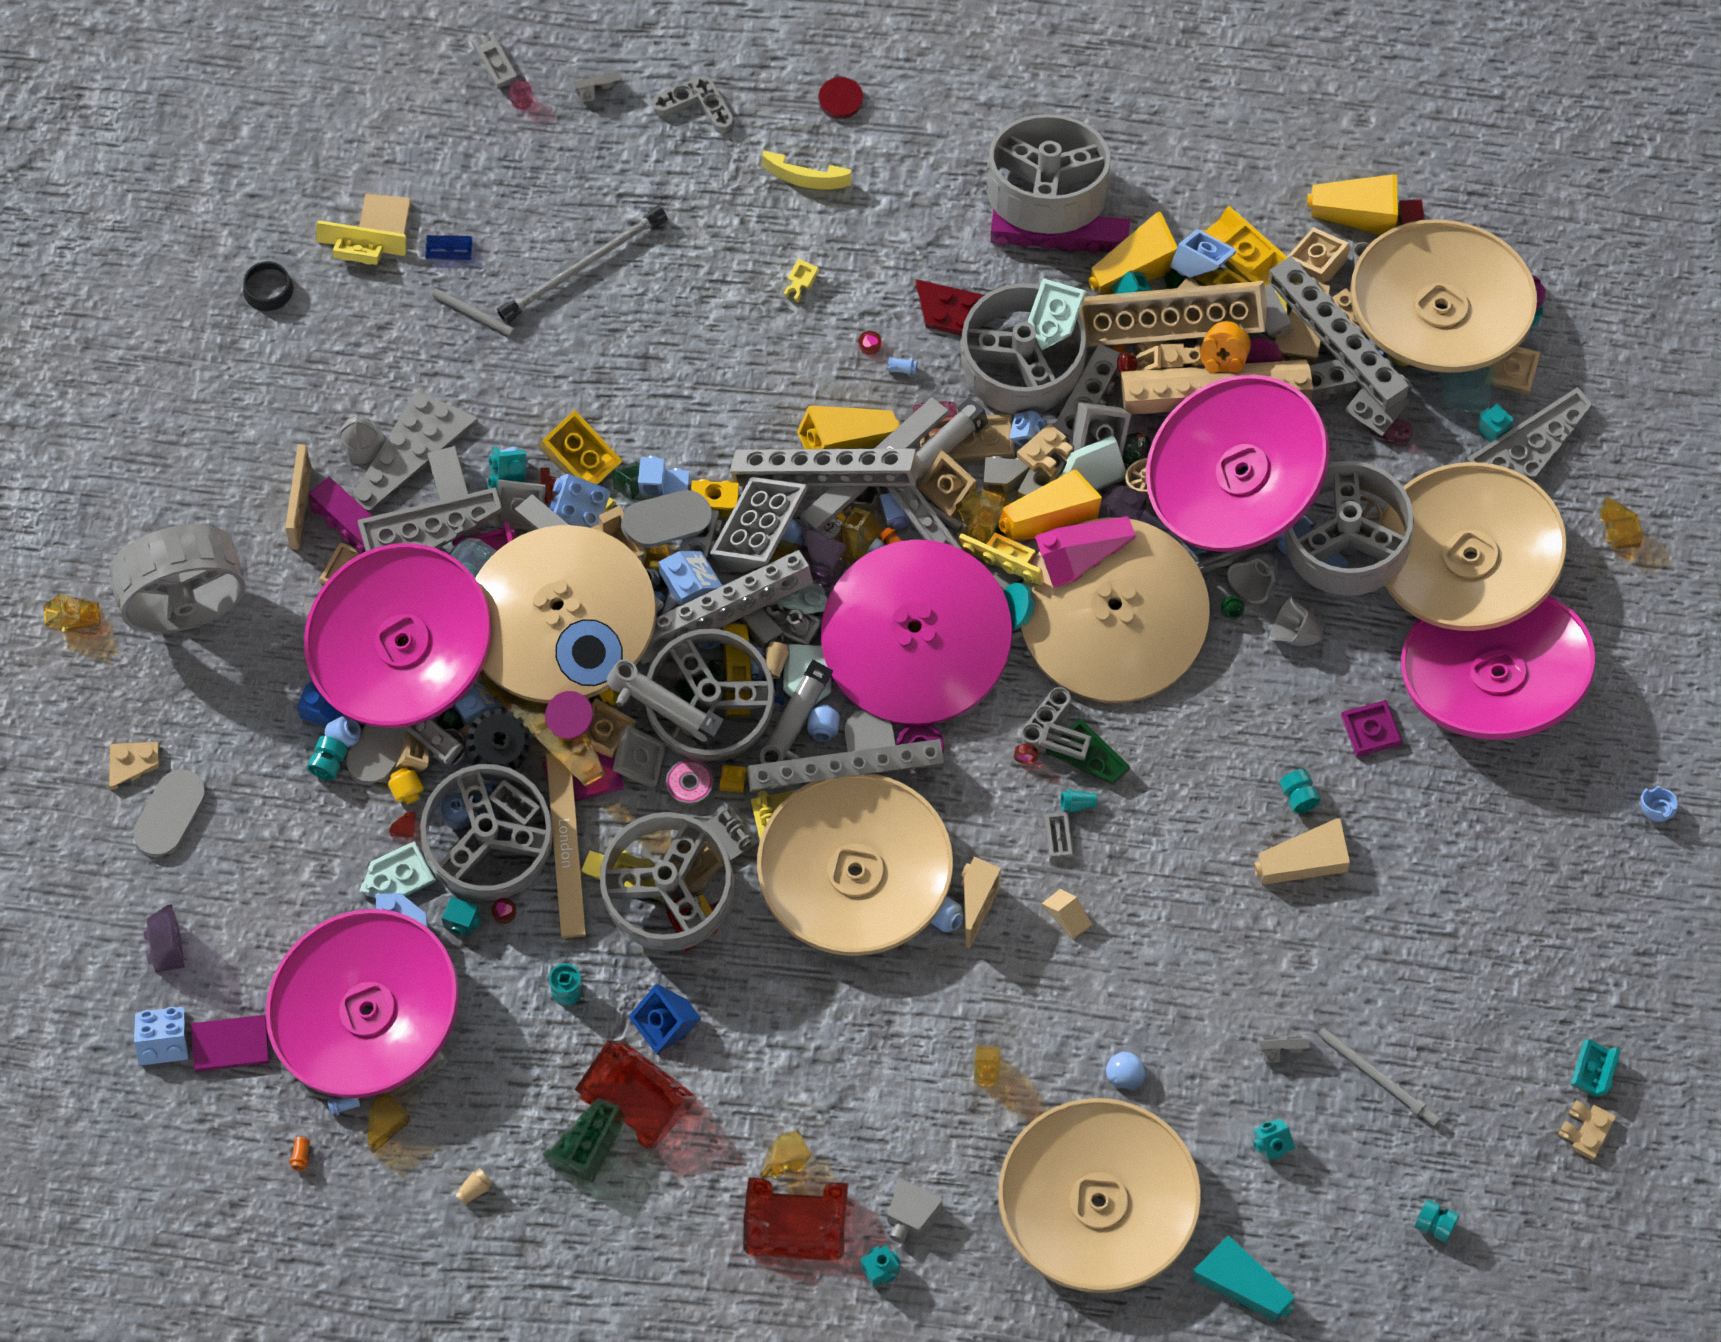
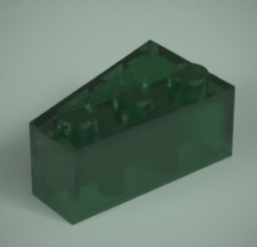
(588, 1141)

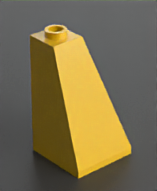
(1357, 203)
(1144, 251)
(845, 427)
(1053, 506)

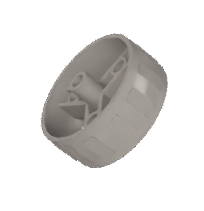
(1051, 155)
(1042, 388)
(1346, 480)
(177, 578)
(682, 651)
(486, 832)
(667, 880)

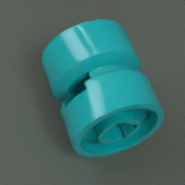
(327, 756)
(1300, 790)
(565, 984)
(1436, 1220)

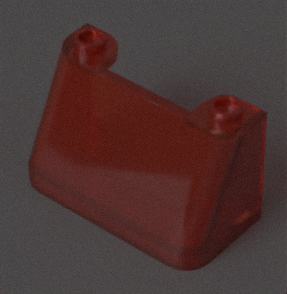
(645, 1092)
(793, 1223)

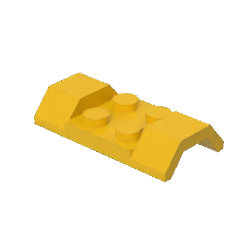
(1254, 252)

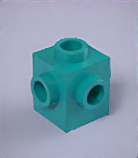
(1273, 1139)
(880, 1265)

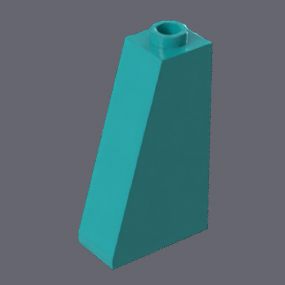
(1244, 1280)

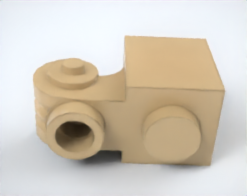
(1180, 356)

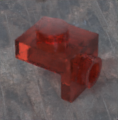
(549, 481)

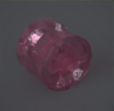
(521, 101)

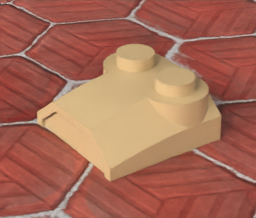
(1321, 254)
(607, 728)
(703, 868)

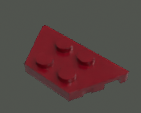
(945, 306)

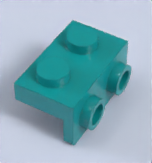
(506, 466)
(1595, 1068)

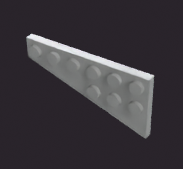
(421, 429)
(1537, 439)
(430, 523)

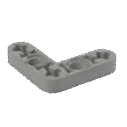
(695, 95)

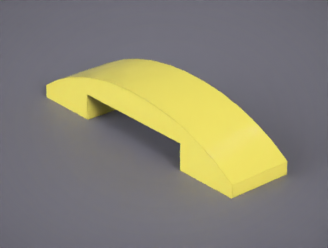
(832, 179)

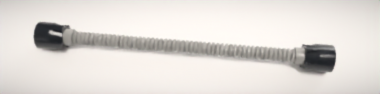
(512, 309)

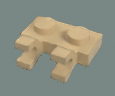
(1040, 448)
(1593, 1132)

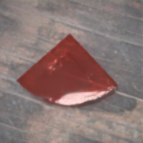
(404, 825)

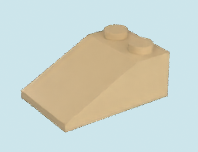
(980, 888)

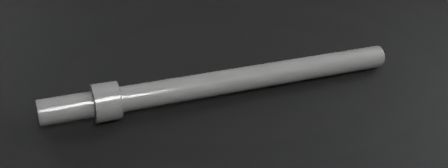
(1416, 1106)

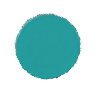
(1020, 604)

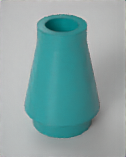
(1077, 800)

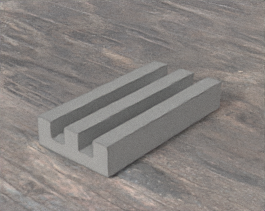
(1061, 749)
(1060, 854)

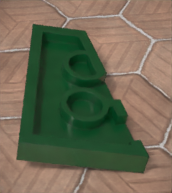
(1100, 757)

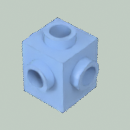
(1026, 426)

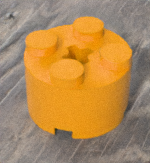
(1225, 348)

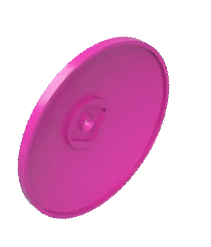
(1215, 434)
(372, 605)
(1544, 665)
(922, 673)
(338, 971)

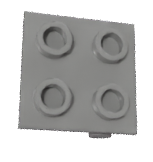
(1370, 414)
(731, 832)

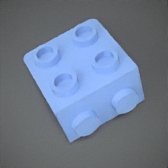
(578, 501)
(160, 1036)

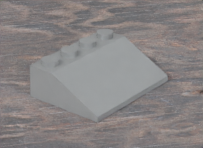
(757, 524)

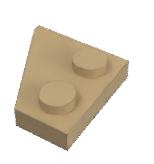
(131, 761)

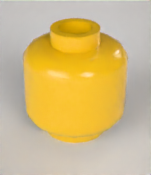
(405, 786)

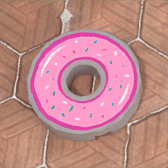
(689, 770)

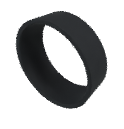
(267, 304)

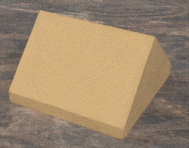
(946, 483)

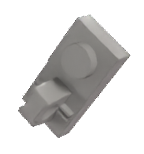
(586, 87)
(1272, 1046)

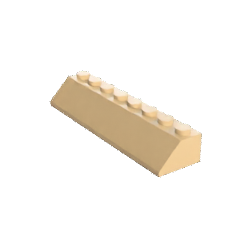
(1172, 313)
(1165, 388)

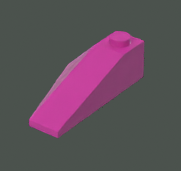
(1076, 548)

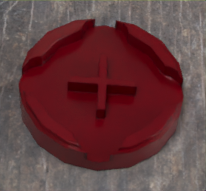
(840, 97)

